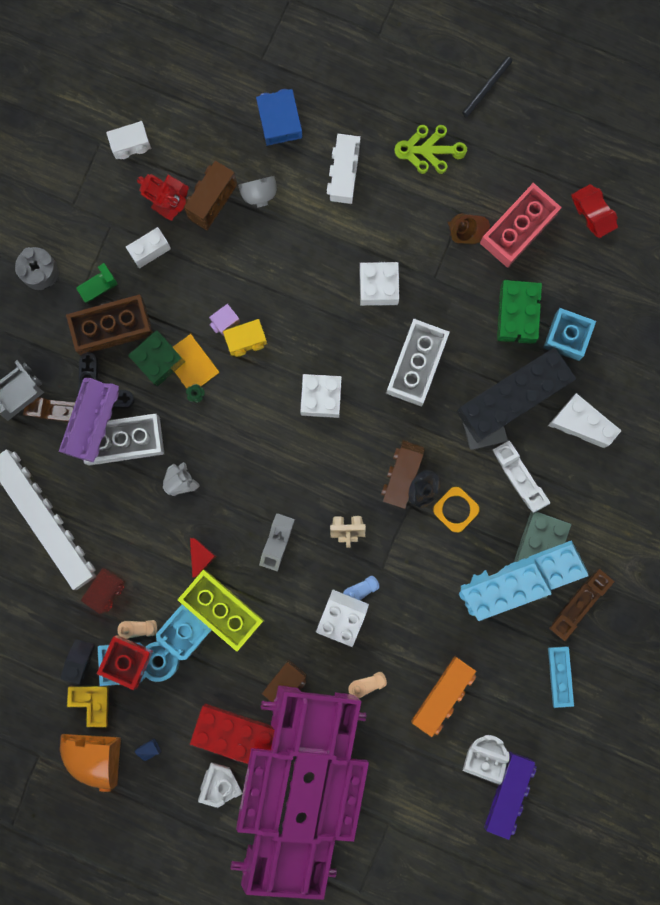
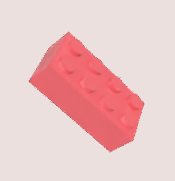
(520, 225)

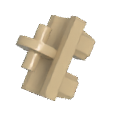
(347, 533)

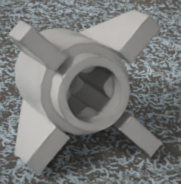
(178, 480)

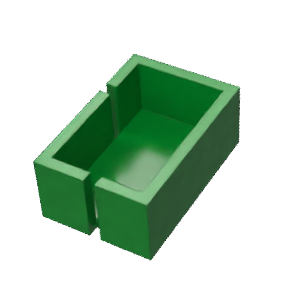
(519, 311)

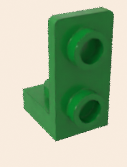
(97, 285)

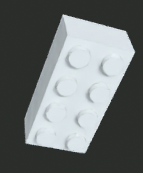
(417, 362)
(130, 439)

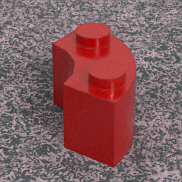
(598, 215)

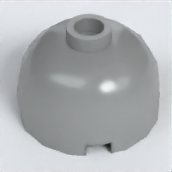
(259, 191)

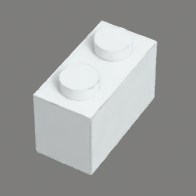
(128, 140)
(148, 247)

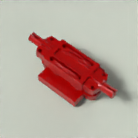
(166, 195)

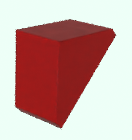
(200, 557)

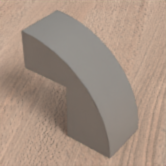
(277, 542)

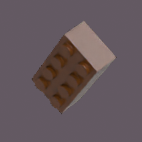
(109, 324)

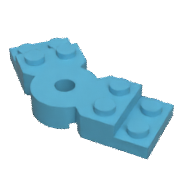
(174, 643)

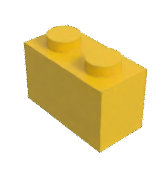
(245, 338)

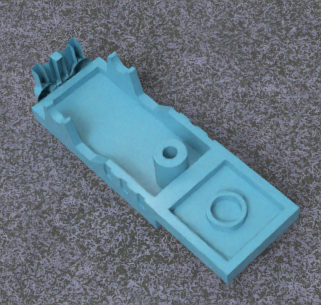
(523, 581)

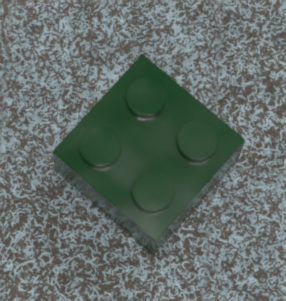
(156, 358)

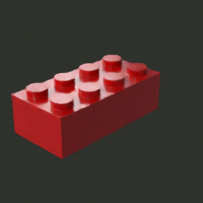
(230, 734)

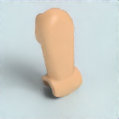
(132, 629)
(366, 685)

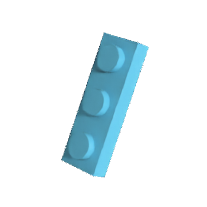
(560, 677)

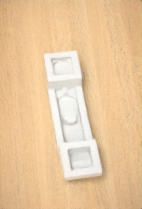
(520, 477)

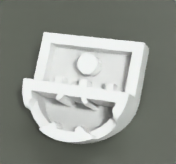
(487, 759)

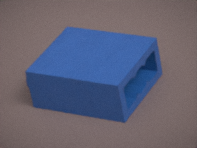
(279, 117)

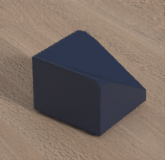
(148, 750)

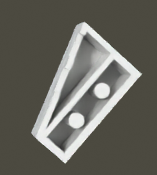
(344, 168)

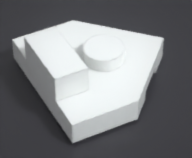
(218, 786)

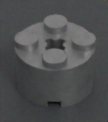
(36, 278)

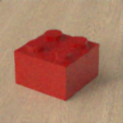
(125, 662)

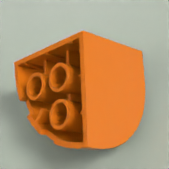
(92, 759)

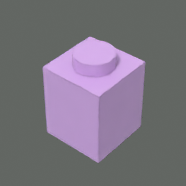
(224, 319)

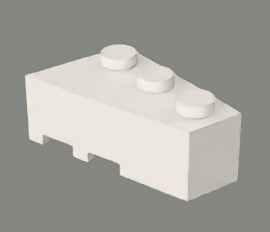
(585, 422)

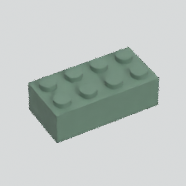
(541, 534)

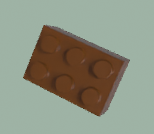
(210, 195)

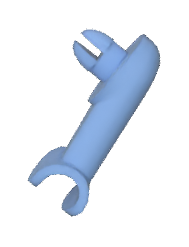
(363, 588)

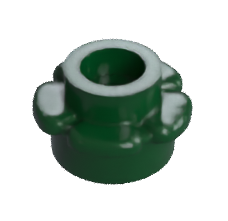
(195, 388)

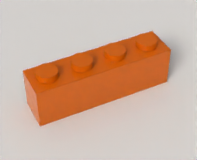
(443, 697)

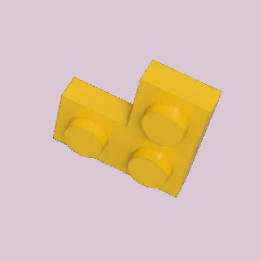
(95, 700)

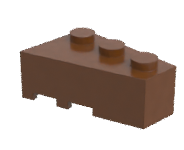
(402, 474)

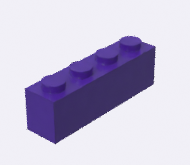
(509, 796)

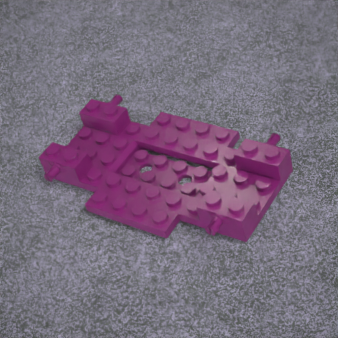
(321, 736)

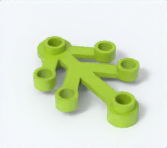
(427, 149)

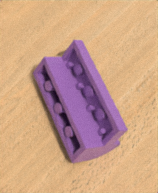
(89, 419)

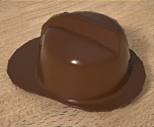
(468, 228)

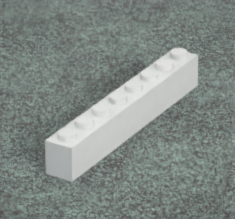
(44, 522)

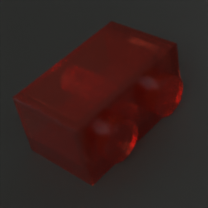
(103, 591)

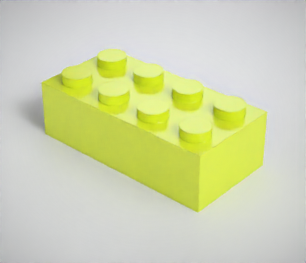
(220, 610)

